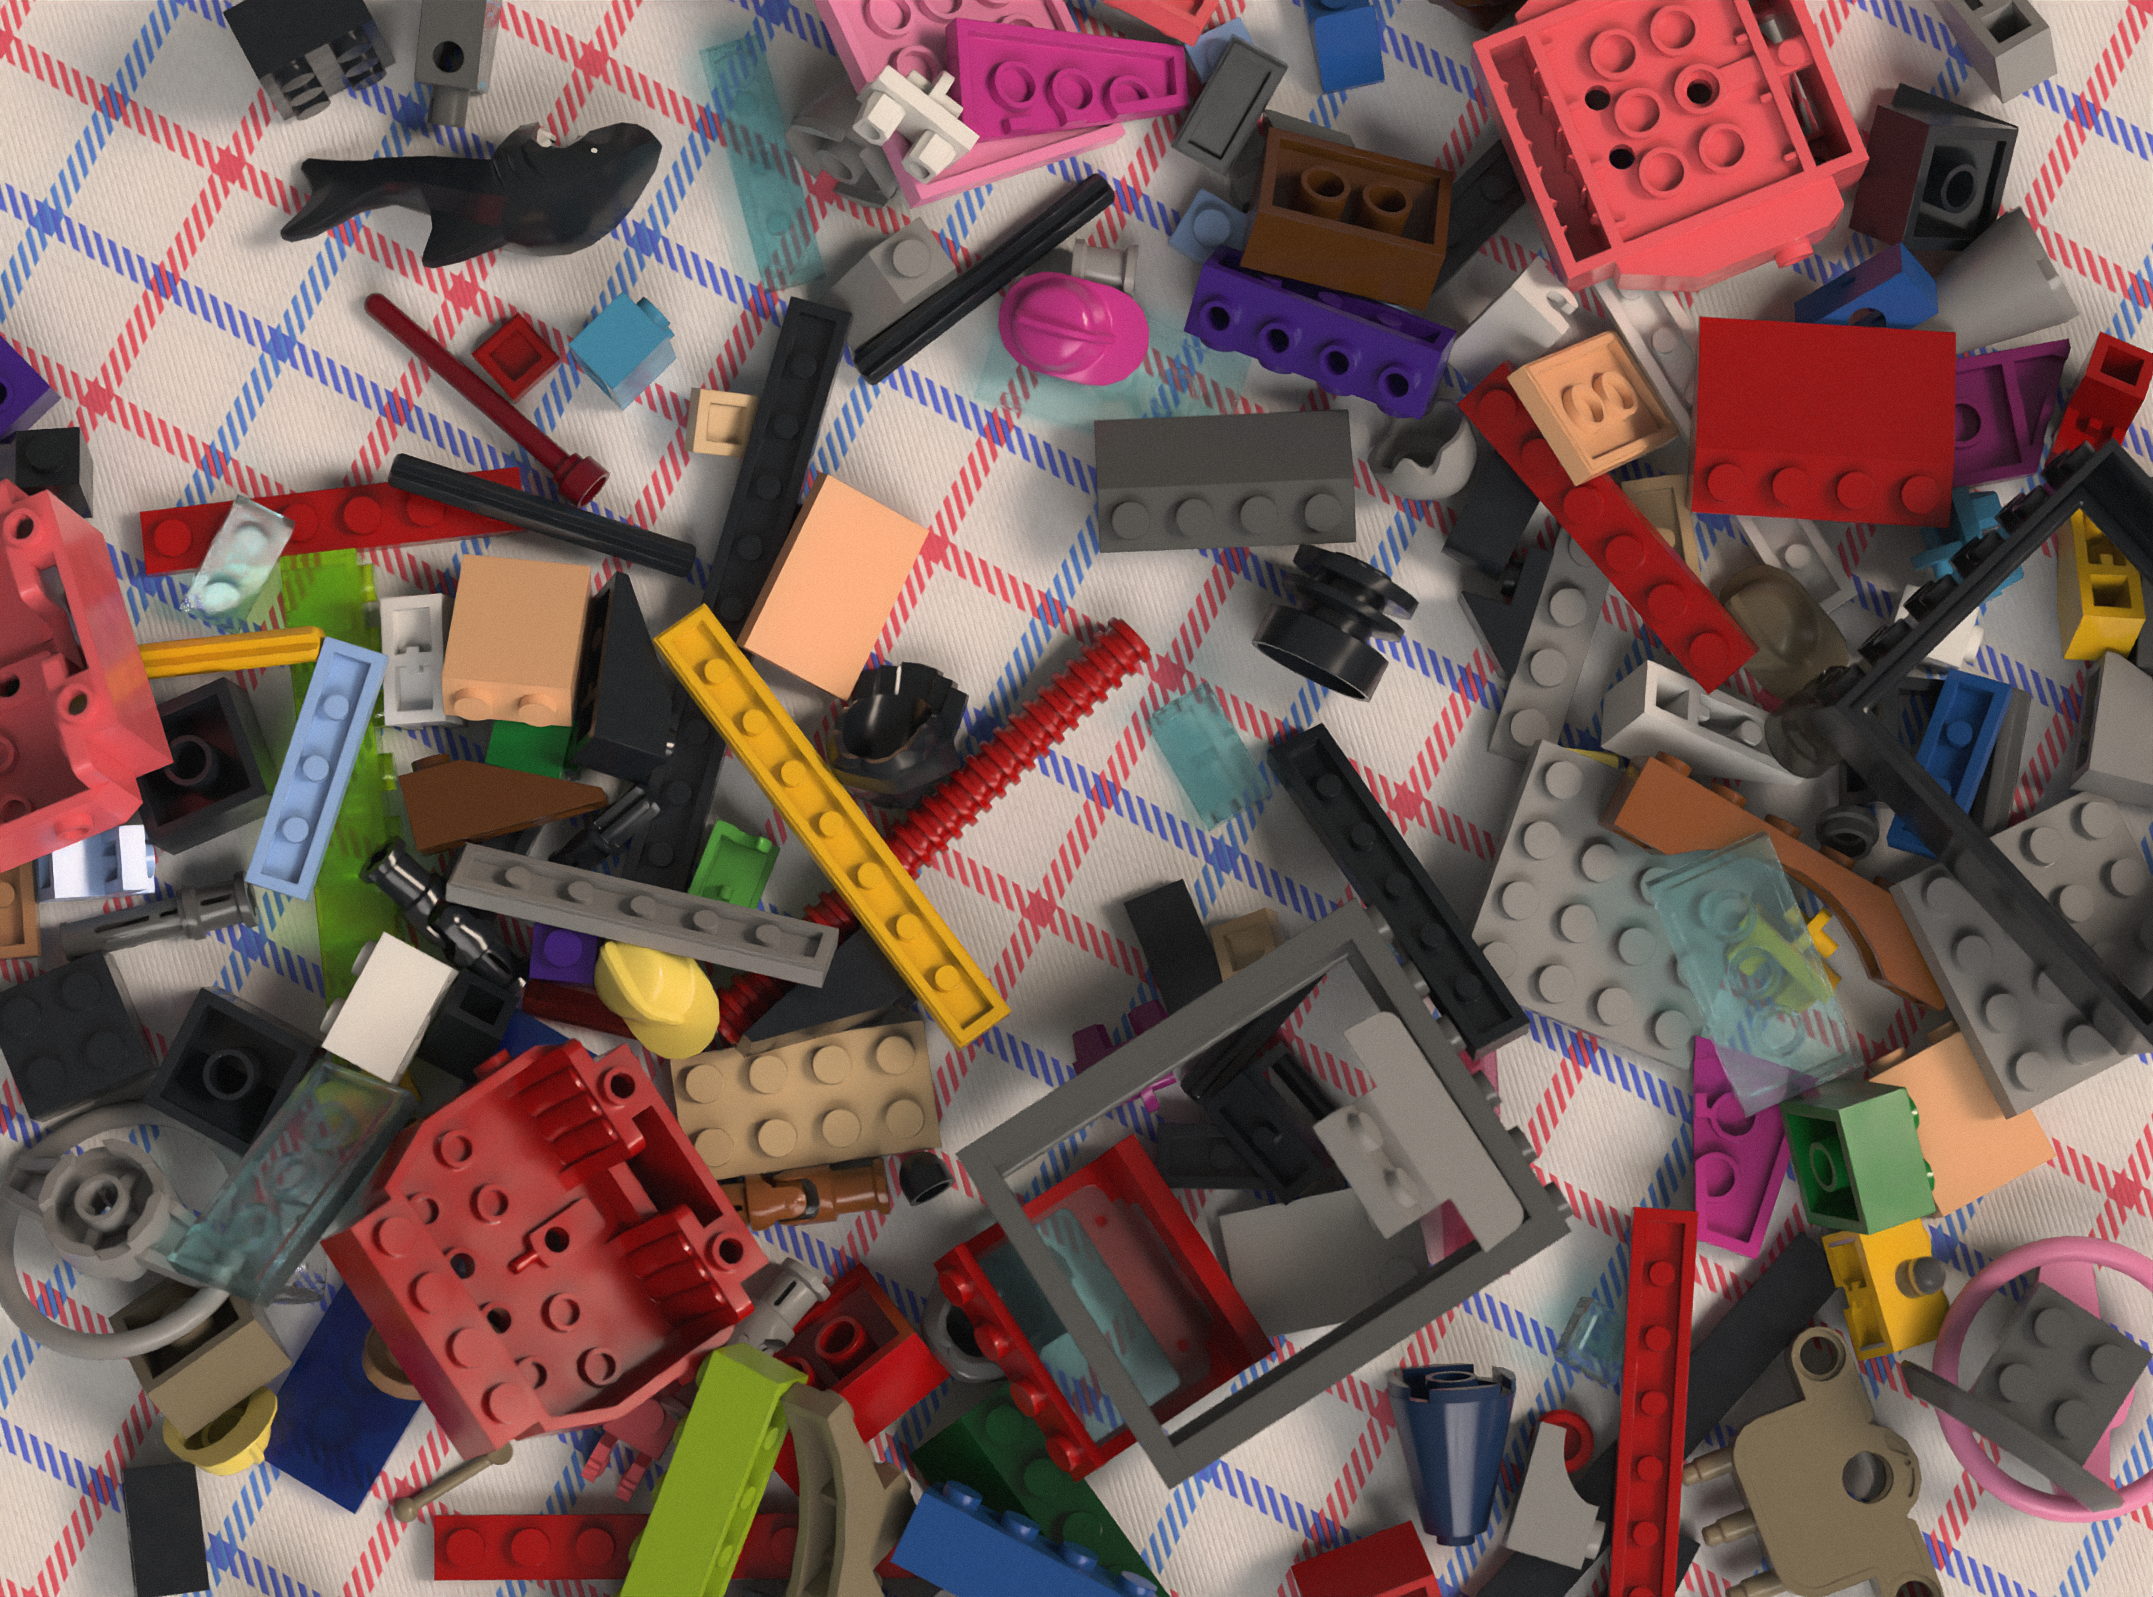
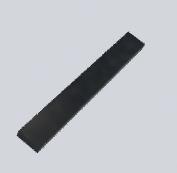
(1718, 1377)

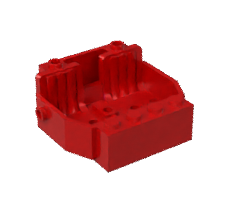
(586, 1330)

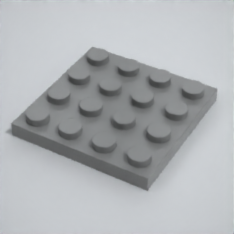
(1573, 914)
(2008, 1010)

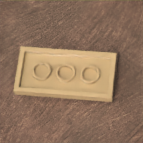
(809, 1101)

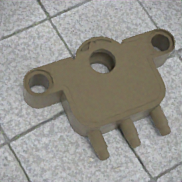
(1794, 1492)

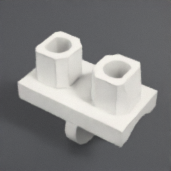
(920, 114)

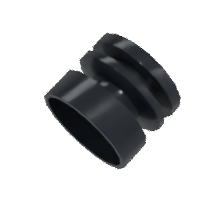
(1335, 622)

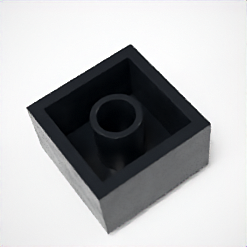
(218, 771)
(73, 1036)

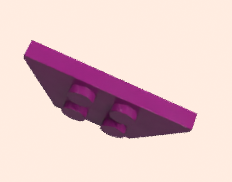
(2005, 412)

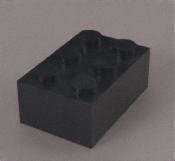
(309, 50)

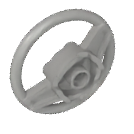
(121, 1243)

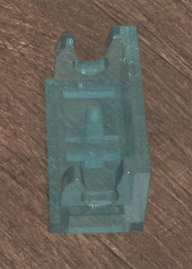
(1208, 756)

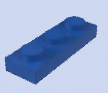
(1957, 744)

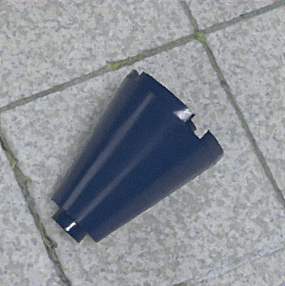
(1453, 1443)

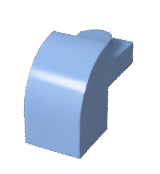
(98, 867)

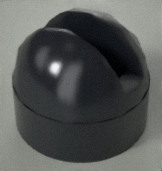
(924, 1177)

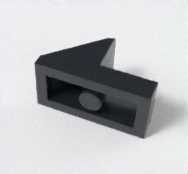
(1505, 627)

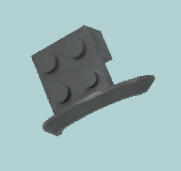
(2046, 1390)

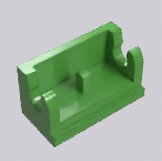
(734, 866)

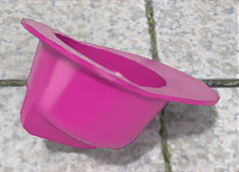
(1073, 328)

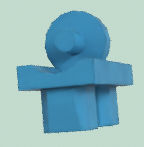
(1968, 518)

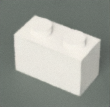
(387, 1007)

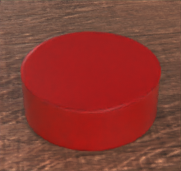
(1578, 1437)

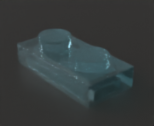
(237, 564)

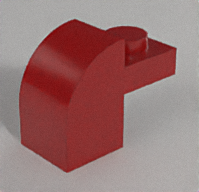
(2103, 395)

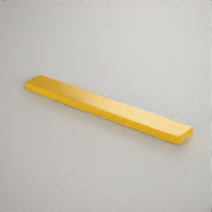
(831, 827)

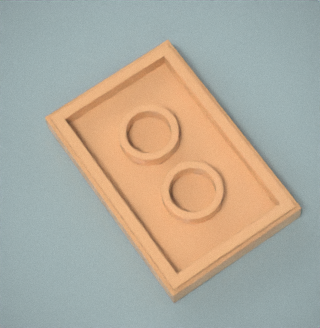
(1594, 406)
(832, 587)

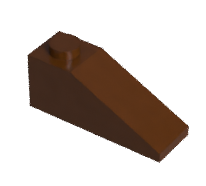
(481, 802)

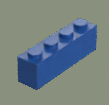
(997, 1555)

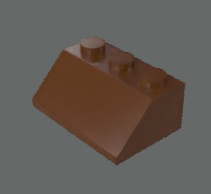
(1347, 219)

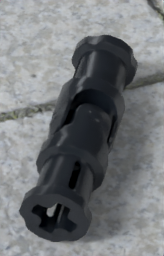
(448, 925)

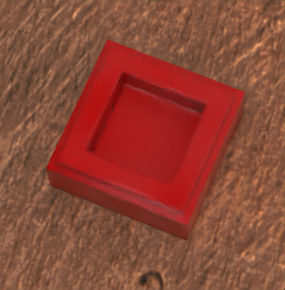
(516, 357)

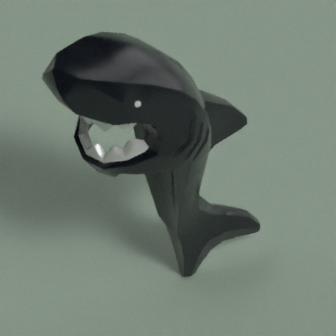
(520, 200)

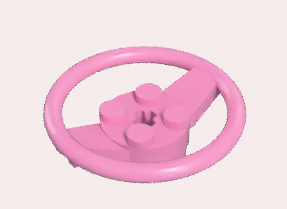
(2066, 1267)

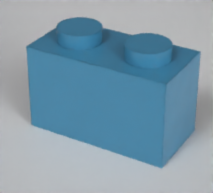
(624, 348)

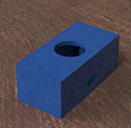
(1887, 282)

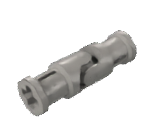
(768, 1326)

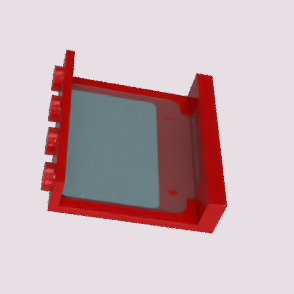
(1142, 1281)

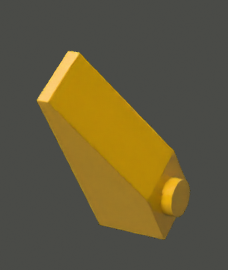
(2096, 593)

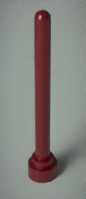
(576, 476)

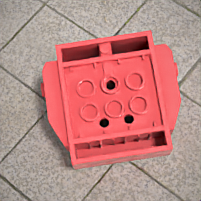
(1708, 181)
(83, 698)

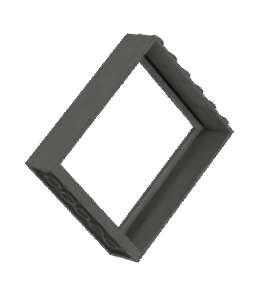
(1399, 989)

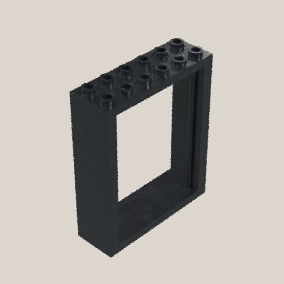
(2120, 503)

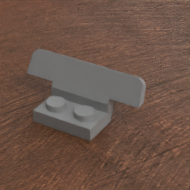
(1410, 1144)

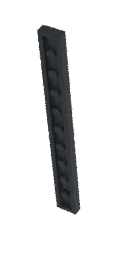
(750, 542)

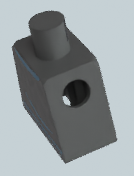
(446, 27)

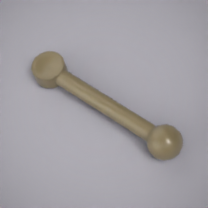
(407, 1508)

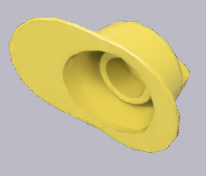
(659, 997)
(231, 1440)

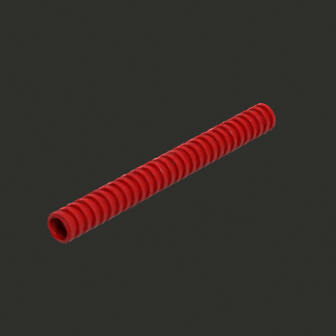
(963, 796)

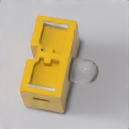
(1889, 1287)

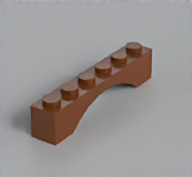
(1673, 814)

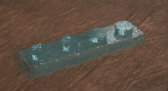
(762, 164)

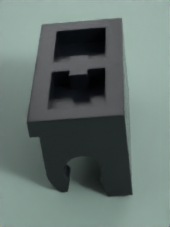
(164, 1530)

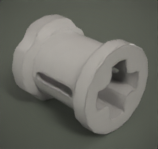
(1105, 265)

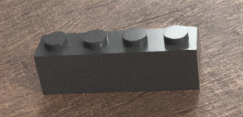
(1224, 481)

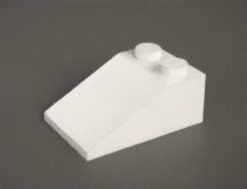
(1316, 1260)

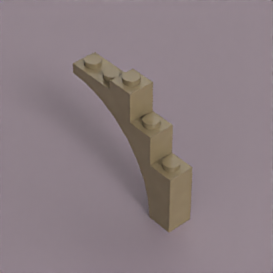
(847, 1501)

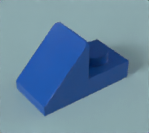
(1344, 43)

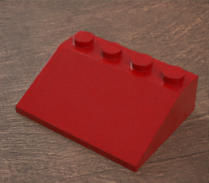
(1823, 422)

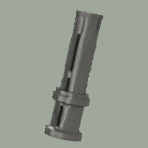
(189, 913)

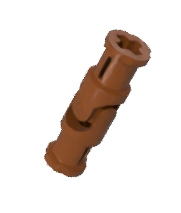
(784, 1198)

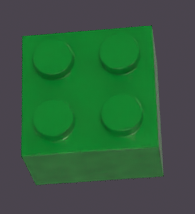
(1858, 1156)

